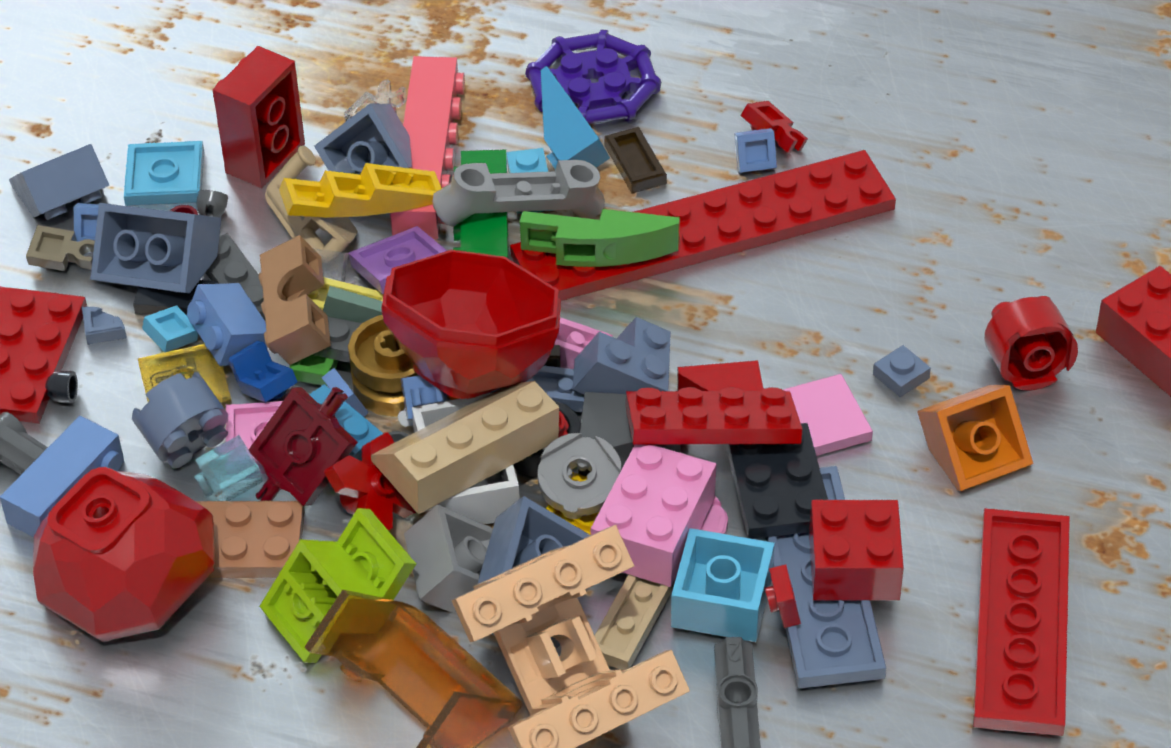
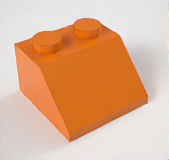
(976, 436)

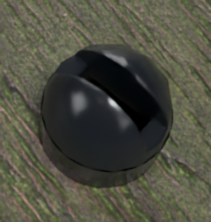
(62, 386)

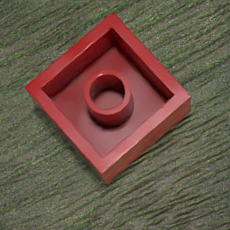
(856, 550)

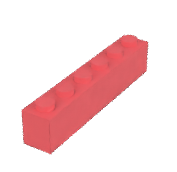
(430, 124)

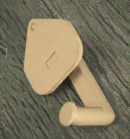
(339, 227)

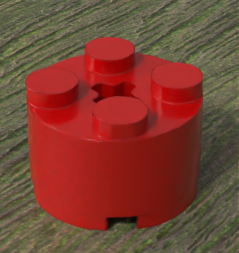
(1030, 342)

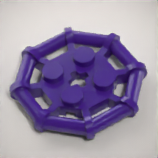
(603, 99)

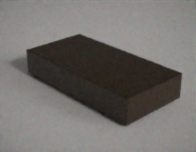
(635, 160)

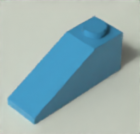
(566, 128)

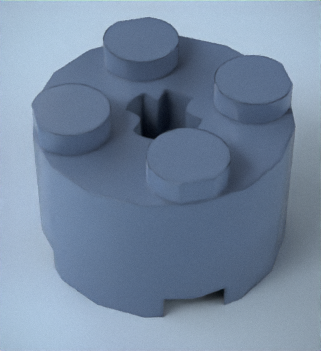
(181, 419)

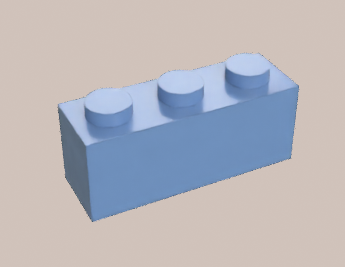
(57, 470)

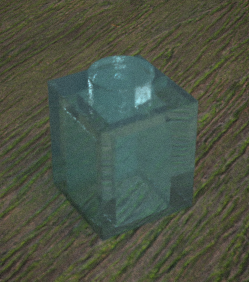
(227, 471)

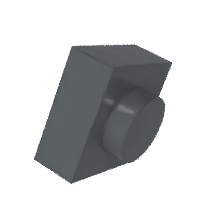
(340, 335)

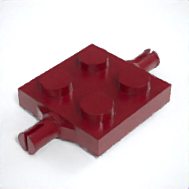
(300, 445)

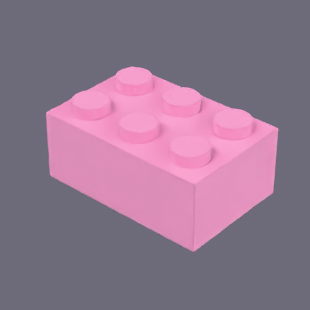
(655, 506)

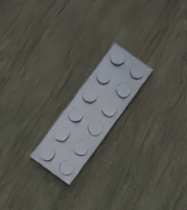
(835, 637)

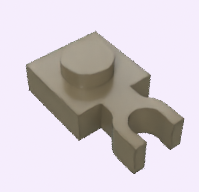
(57, 247)

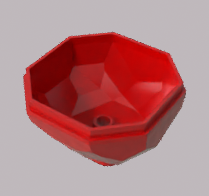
(471, 320)
(121, 553)

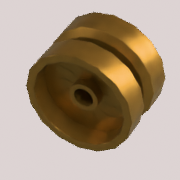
(378, 368)

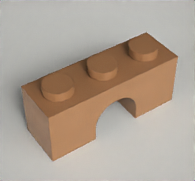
(292, 319)

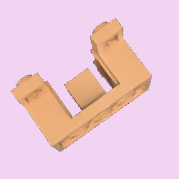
(575, 693)

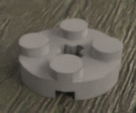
(555, 474)

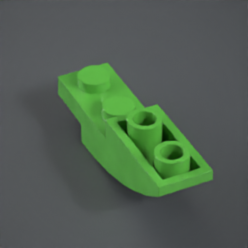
(611, 241)

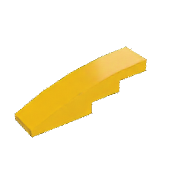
(373, 192)

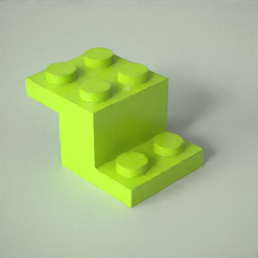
(317, 571)

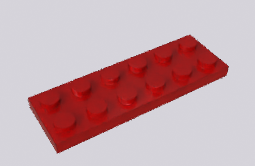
(1022, 623)

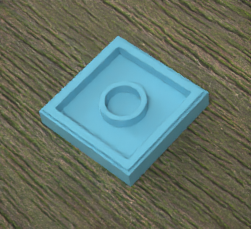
(163, 173)

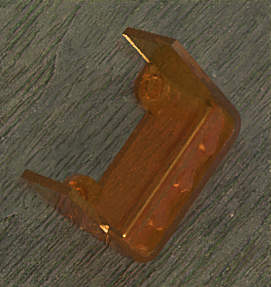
(418, 667)

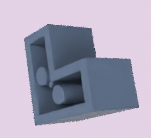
(625, 364)

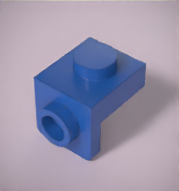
(260, 375)

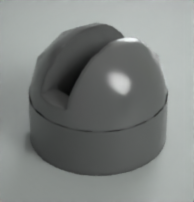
(211, 201)

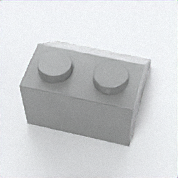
(447, 555)

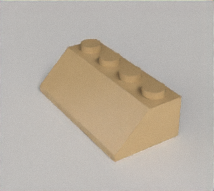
(470, 444)

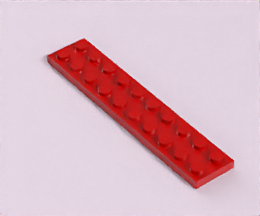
(737, 221)

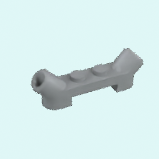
(477, 191)

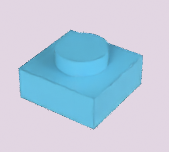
(170, 328)

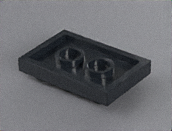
(776, 485)

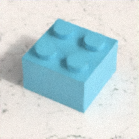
(722, 585)

